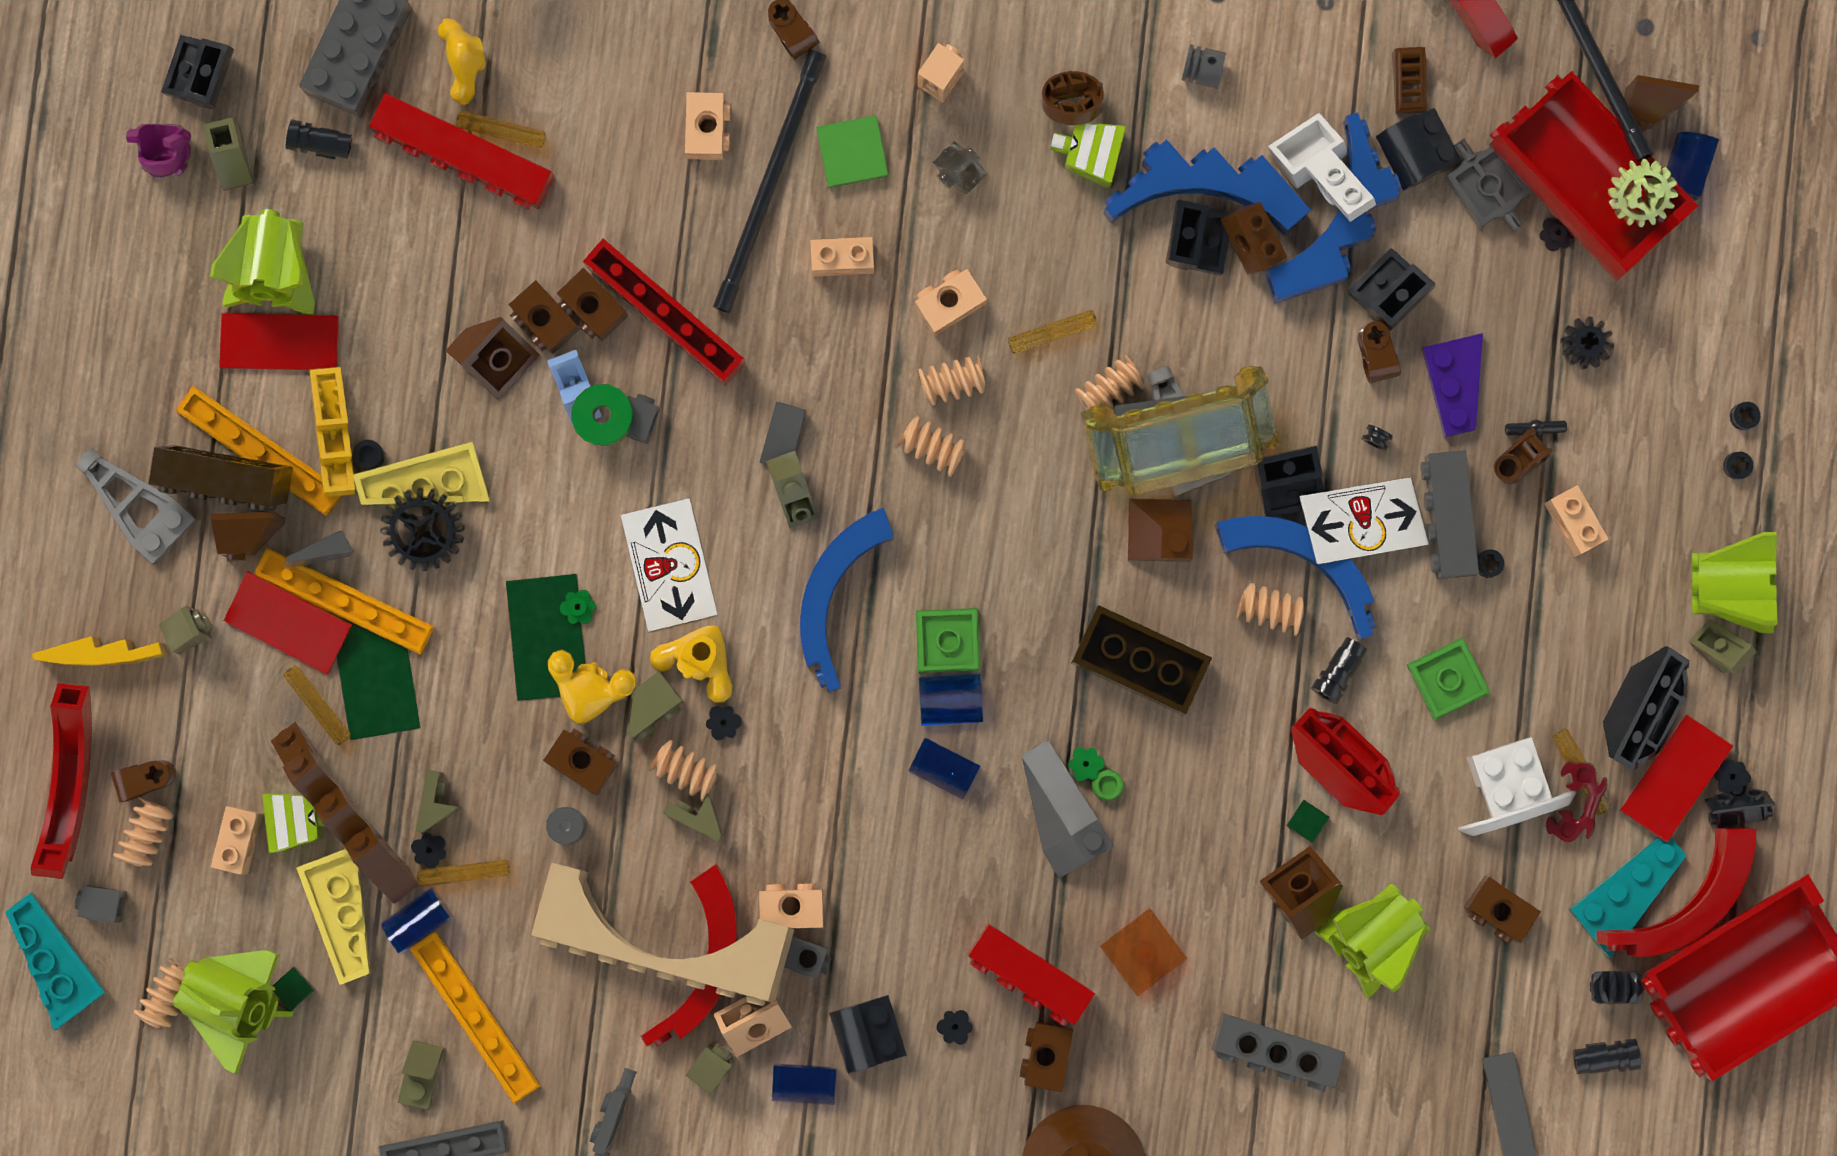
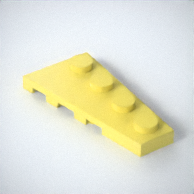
(449, 471)
(338, 908)

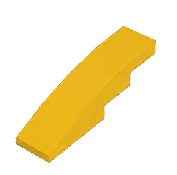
(332, 432)
(91, 653)

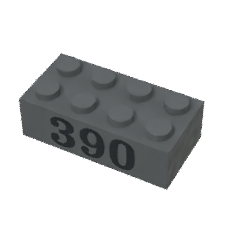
(354, 52)

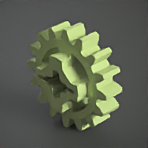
(1656, 192)

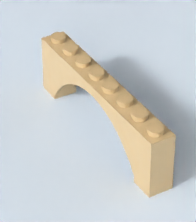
(745, 967)

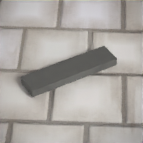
(1508, 1105)
(470, 1141)

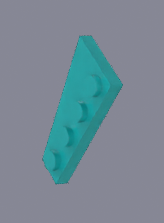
(1628, 891)
(58, 969)

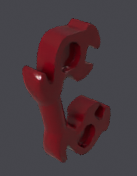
(1583, 775)

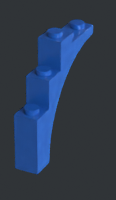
(1212, 176)
(1322, 262)

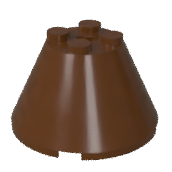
(1083, 1132)

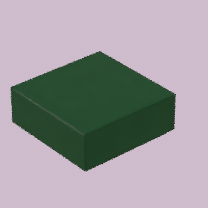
(1307, 821)
(293, 988)

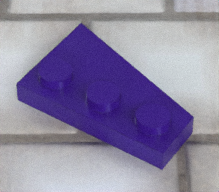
(1455, 382)

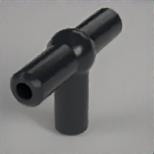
(1544, 427)

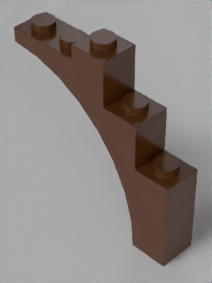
(341, 815)

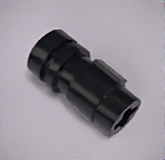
(323, 141)
(1339, 671)
(1603, 1057)

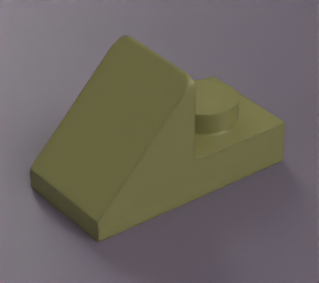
(1722, 647)
(431, 811)
(705, 821)
(420, 1074)

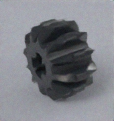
(1594, 353)
(1616, 987)

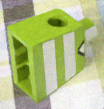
(1091, 151)
(290, 822)

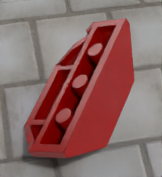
(1344, 762)

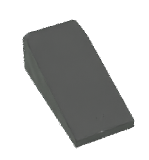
(783, 431)
(329, 548)

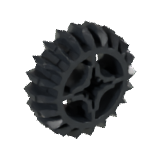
(435, 537)

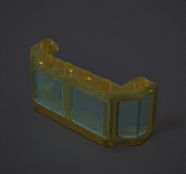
(1182, 437)

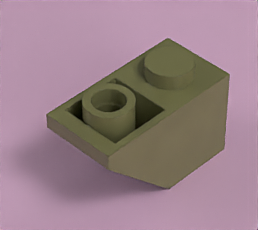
(228, 153)
(792, 489)
(186, 629)
(650, 704)
(710, 1067)

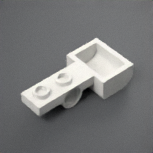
(1316, 153)

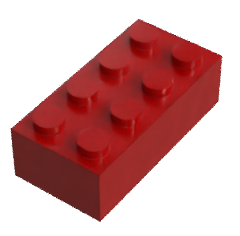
(1031, 974)

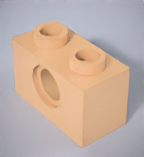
(941, 71)
(701, 108)
(842, 256)
(939, 317)
(1576, 521)
(236, 840)
(810, 910)
(750, 1024)

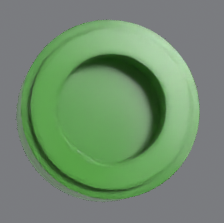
(1107, 785)

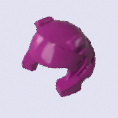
(161, 148)

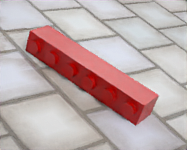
(461, 151)
(664, 312)

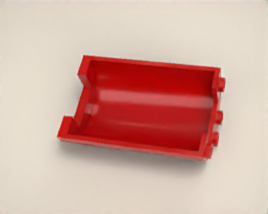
(1567, 156)
(1748, 980)

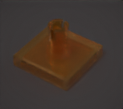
(1143, 952)

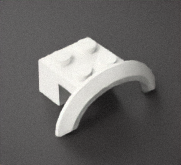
(1512, 786)

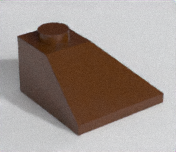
(1656, 99)
(493, 354)
(1160, 530)
(244, 533)
(1303, 891)

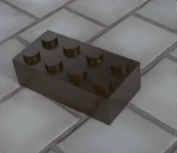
(221, 476)
(1141, 660)

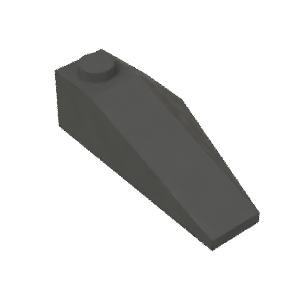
(1064, 819)

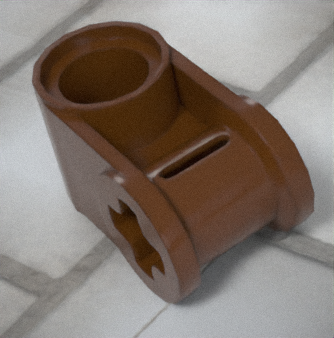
(794, 32)
(1379, 359)
(1523, 456)
(139, 780)

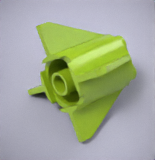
(265, 264)
(1738, 582)
(1377, 938)
(230, 1001)

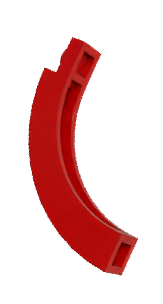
(1486, 24)
(69, 780)
(1715, 897)
(723, 931)

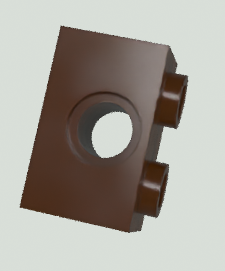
(1253, 238)
(583, 288)
(536, 300)
(562, 759)
(1520, 913)
(1052, 1075)

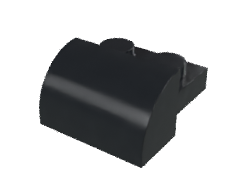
(197, 71)
(1418, 148)
(1197, 239)
(1391, 289)
(1287, 477)
(867, 1034)

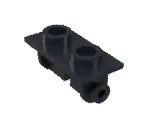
(1754, 805)

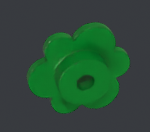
(582, 615)
(1080, 756)

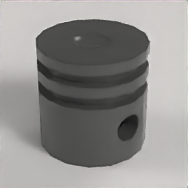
(1204, 66)
(566, 825)

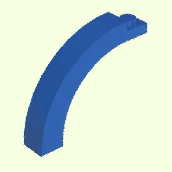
(1295, 539)
(833, 563)

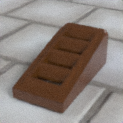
(1410, 53)

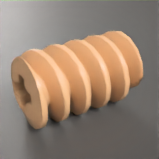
(952, 380)
(1111, 386)
(932, 445)
(1271, 608)
(684, 770)
(144, 833)
(161, 1003)

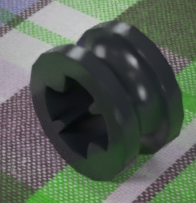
(1754, 413)
(1377, 437)
(1742, 473)
(1496, 557)

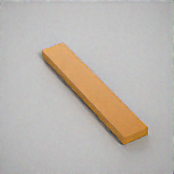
(254, 445)
(345, 602)
(475, 1017)

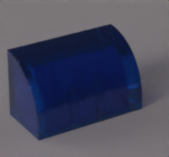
(1691, 161)
(951, 699)
(944, 768)
(416, 920)
(804, 1084)

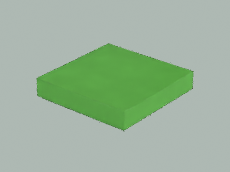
(852, 151)
(947, 640)
(1448, 678)

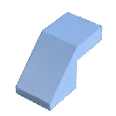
(570, 379)

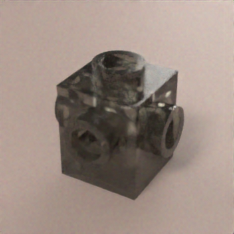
(959, 168)

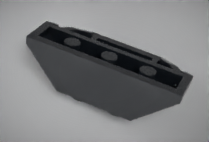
(1646, 707)

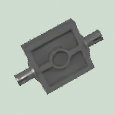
(1487, 186)
(613, 1108)

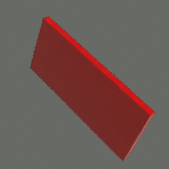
(278, 341)
(287, 622)
(1676, 778)

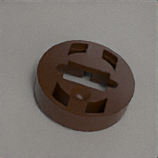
(1072, 85)

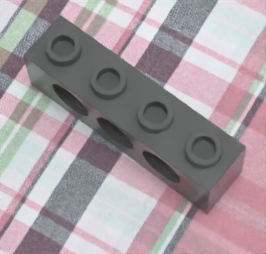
(1327, 1059)

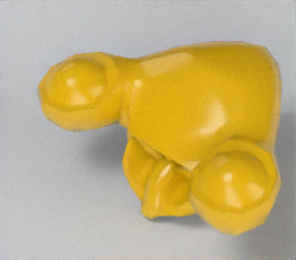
(464, 57)
(698, 657)
(587, 689)

